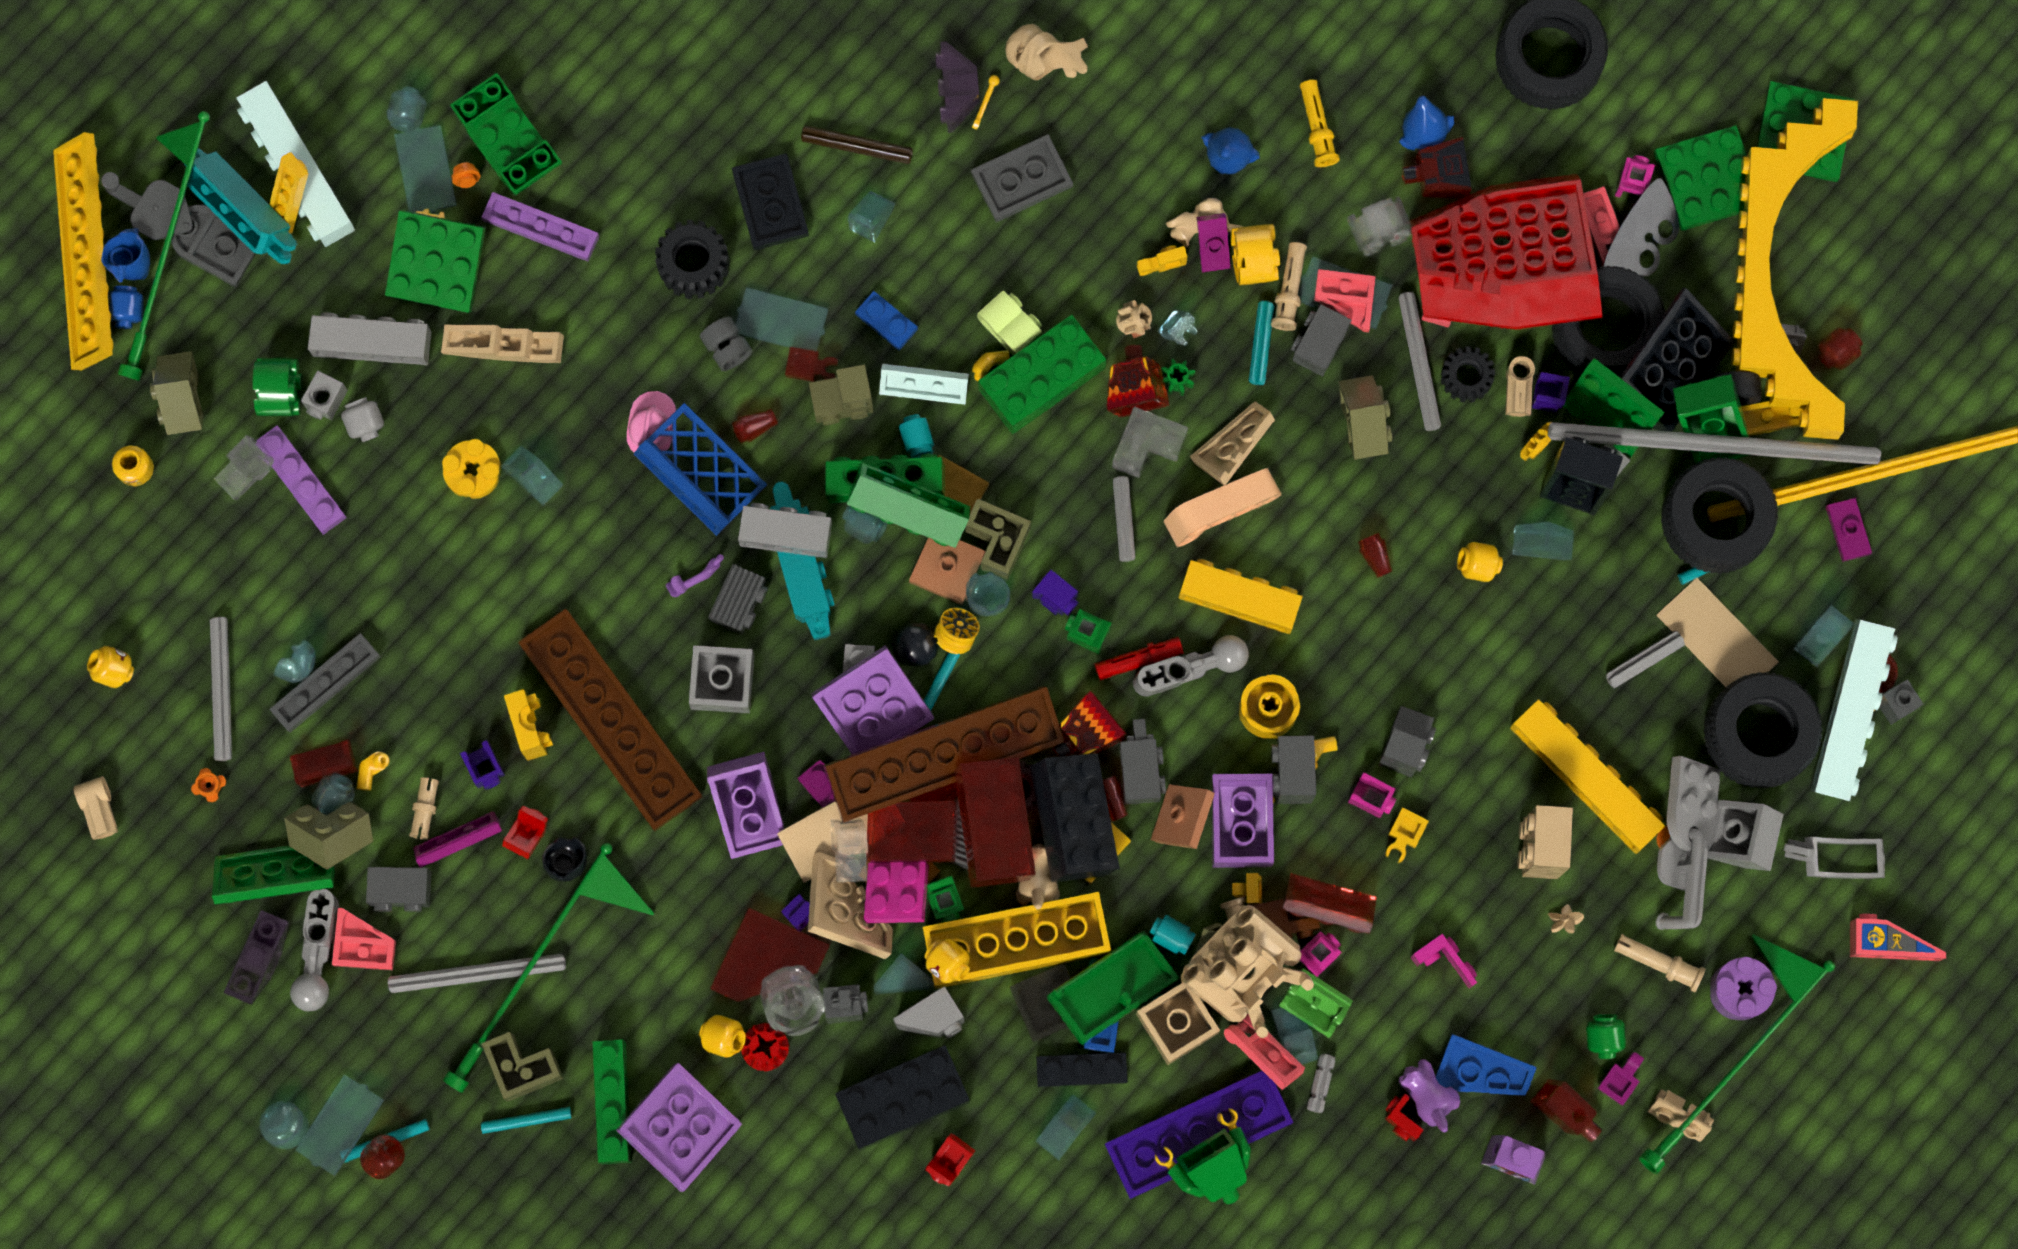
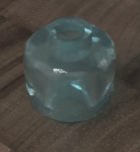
(406, 109)
(863, 526)
(332, 793)

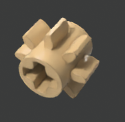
(1134, 319)

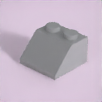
(1745, 834)
(932, 1016)

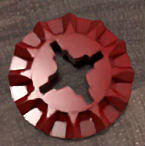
(760, 1061)

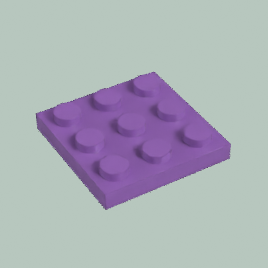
(872, 703)
(679, 1127)

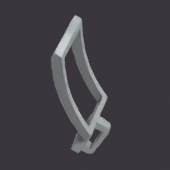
(1812, 856)

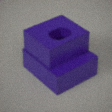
(797, 912)

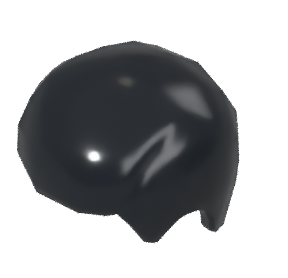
(915, 644)
(565, 859)

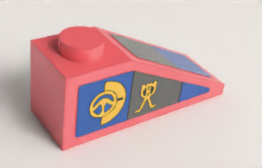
(1885, 940)

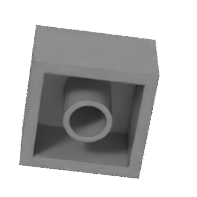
(721, 679)

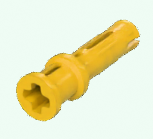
(1320, 135)

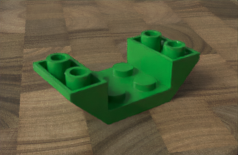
(505, 135)

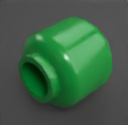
(1606, 1035)

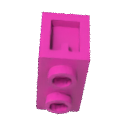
(1430, 954)

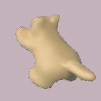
(1185, 224)
(1040, 887)

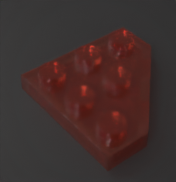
(759, 950)

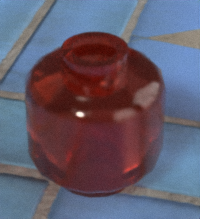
(1840, 348)
(382, 1157)

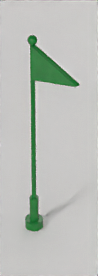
(184, 145)
(600, 883)
(1798, 979)

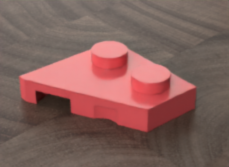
(1347, 295)
(361, 944)

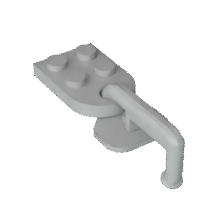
(1691, 828)

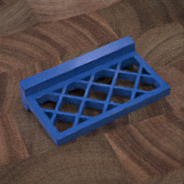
(678, 481)

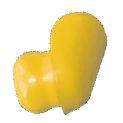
(988, 361)
(1323, 746)
(369, 767)

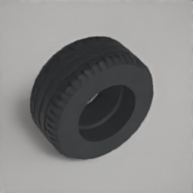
(1741, 483)
(1790, 702)

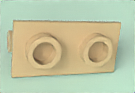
(1669, 1111)

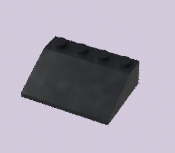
(1678, 352)

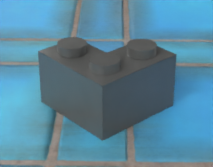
(1407, 742)
(1295, 770)

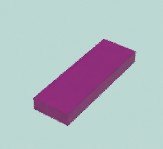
(457, 839)

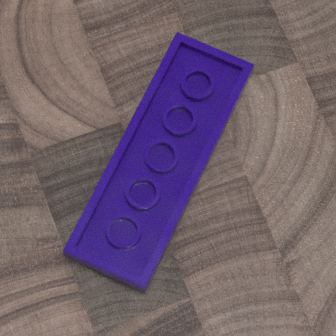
(1258, 1111)

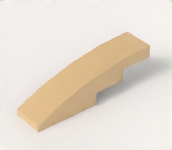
(502, 343)

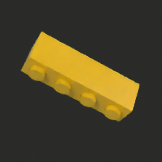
(1240, 596)

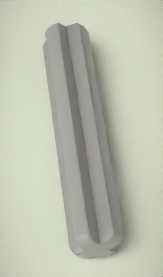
(1124, 519)
(1645, 659)

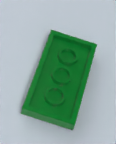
(266, 874)

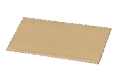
(1715, 634)
(811, 836)

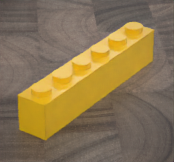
(1587, 776)

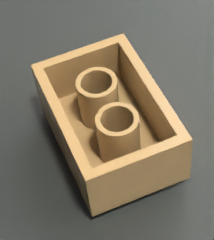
(1546, 842)

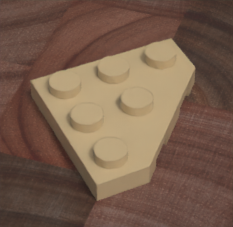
(838, 911)

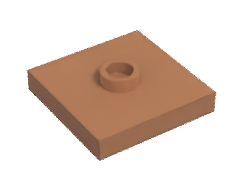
(947, 569)
(1182, 816)

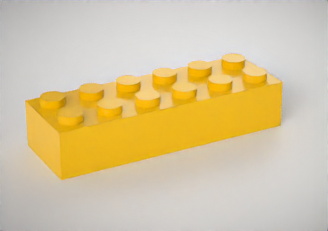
(1026, 937)

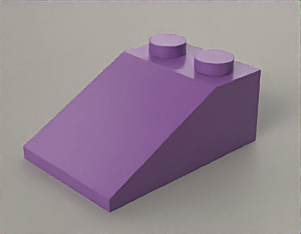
(746, 804)
(1242, 821)

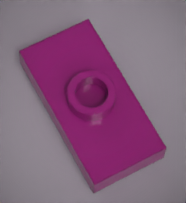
(1213, 242)
(1848, 530)

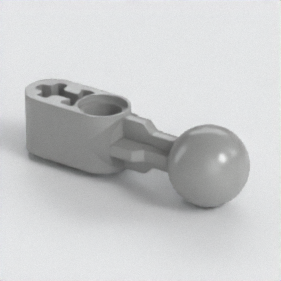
(1227, 654)
(310, 990)

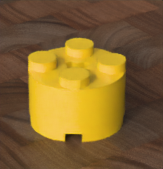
(1254, 254)
(1277, 721)

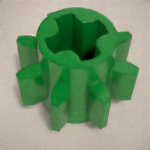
(1182, 371)

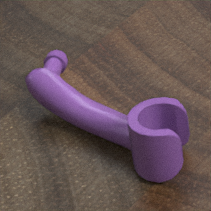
(678, 587)

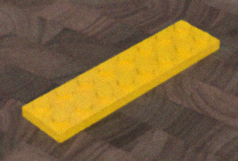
(82, 252)

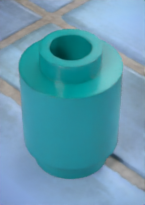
(916, 436)
(1172, 934)

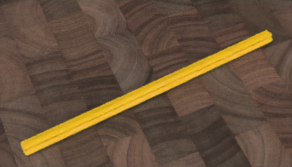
(1874, 472)

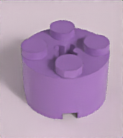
(1759, 990)

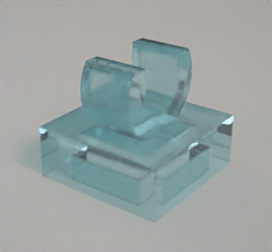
(1176, 326)

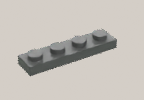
(325, 683)

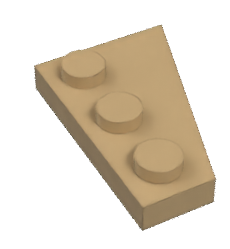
(1232, 444)

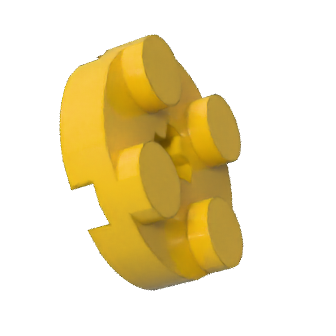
(468, 485)

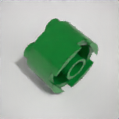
(277, 386)

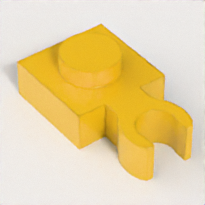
(1167, 259)
(1407, 831)

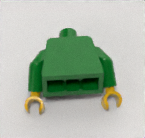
(1213, 1166)

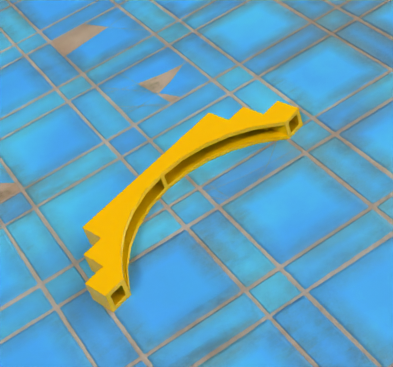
(1759, 334)

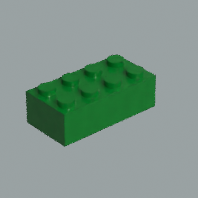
(1042, 374)

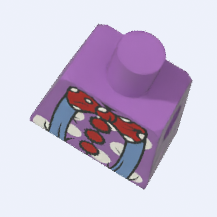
(1514, 1158)

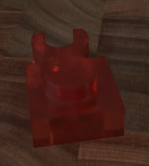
(804, 364)

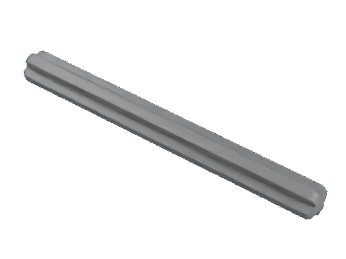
(474, 973)

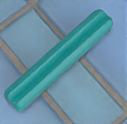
(1261, 343)

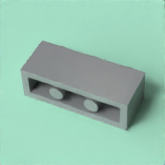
(785, 530)

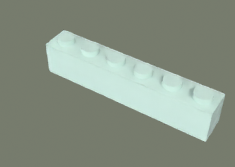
(280, 137)
(1853, 710)

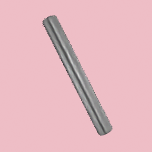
(1419, 361)
(221, 689)

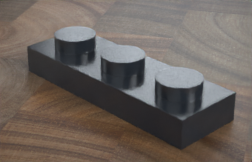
(1081, 1070)

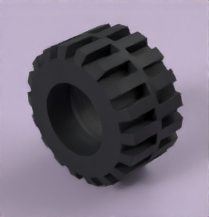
(688, 237)

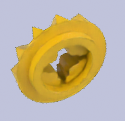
(1536, 443)

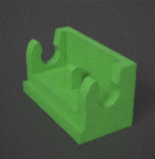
(1319, 1007)

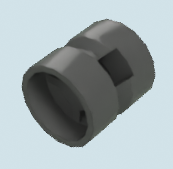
(725, 335)

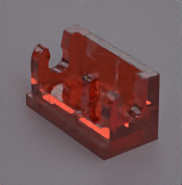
(324, 761)

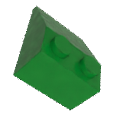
(1711, 409)

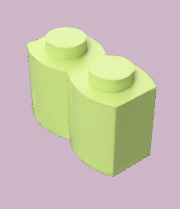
(1009, 323)

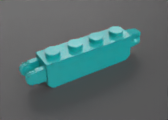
(240, 207)
(804, 577)

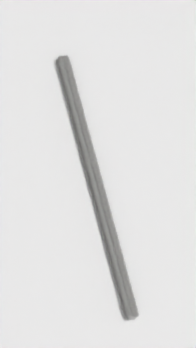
(1716, 443)

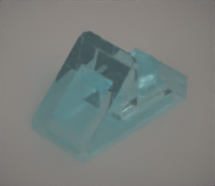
(1824, 636)
(1295, 1036)

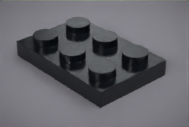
(770, 202)

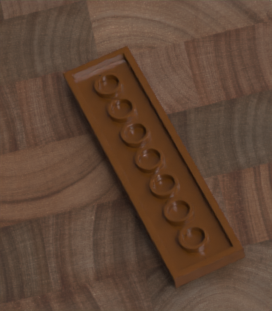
(610, 720)
(930, 756)

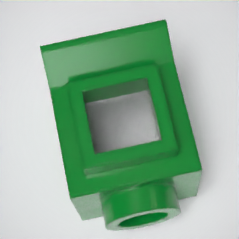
(1087, 630)
(944, 900)

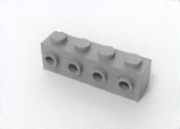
(370, 339)

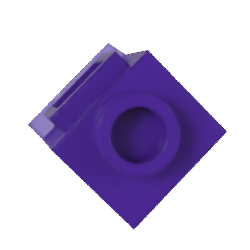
(1550, 392)
(1056, 594)
(478, 757)

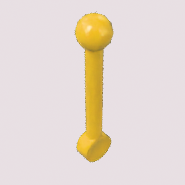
(993, 81)

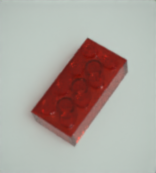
(994, 822)

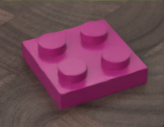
(896, 892)

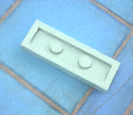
(923, 384)

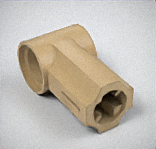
(1519, 389)
(94, 800)

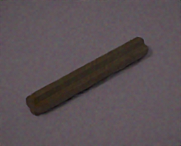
(857, 144)

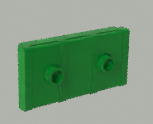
(1112, 987)

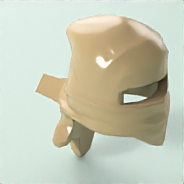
(1040, 53)

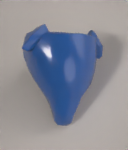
(1425, 125)
(1229, 150)
(127, 256)

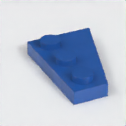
(1483, 1070)

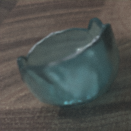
(987, 594)
(299, 666)
(283, 1125)

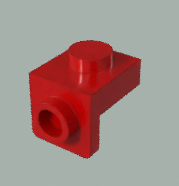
(526, 832)
(1402, 1125)
(949, 1160)

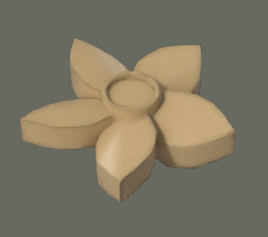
(1566, 920)

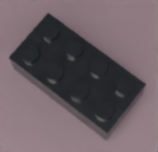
(1581, 475)
(1074, 817)
(902, 1098)

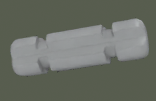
(1321, 1083)

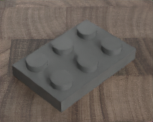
(1021, 178)

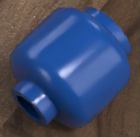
(125, 306)

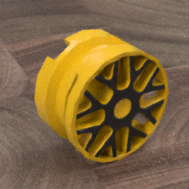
(956, 633)

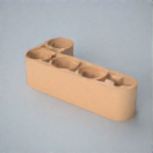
(1220, 505)

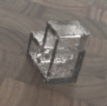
(1147, 434)

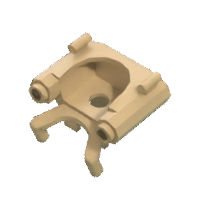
(1233, 951)

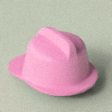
(646, 416)

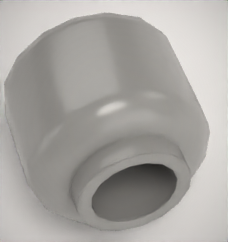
(362, 419)

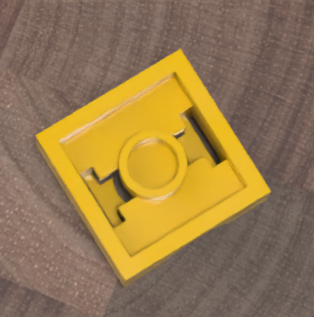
(522, 714)

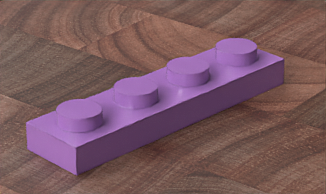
(540, 226)
(301, 481)

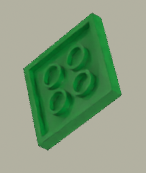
(1796, 105)
(1704, 176)
(435, 261)
(1608, 401)

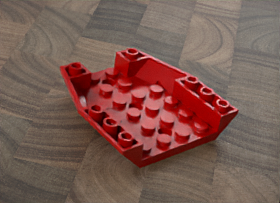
(1516, 284)

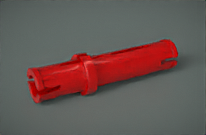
(1145, 656)

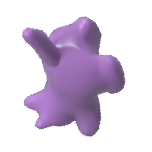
(1431, 1098)

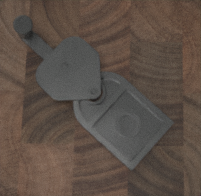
(207, 246)

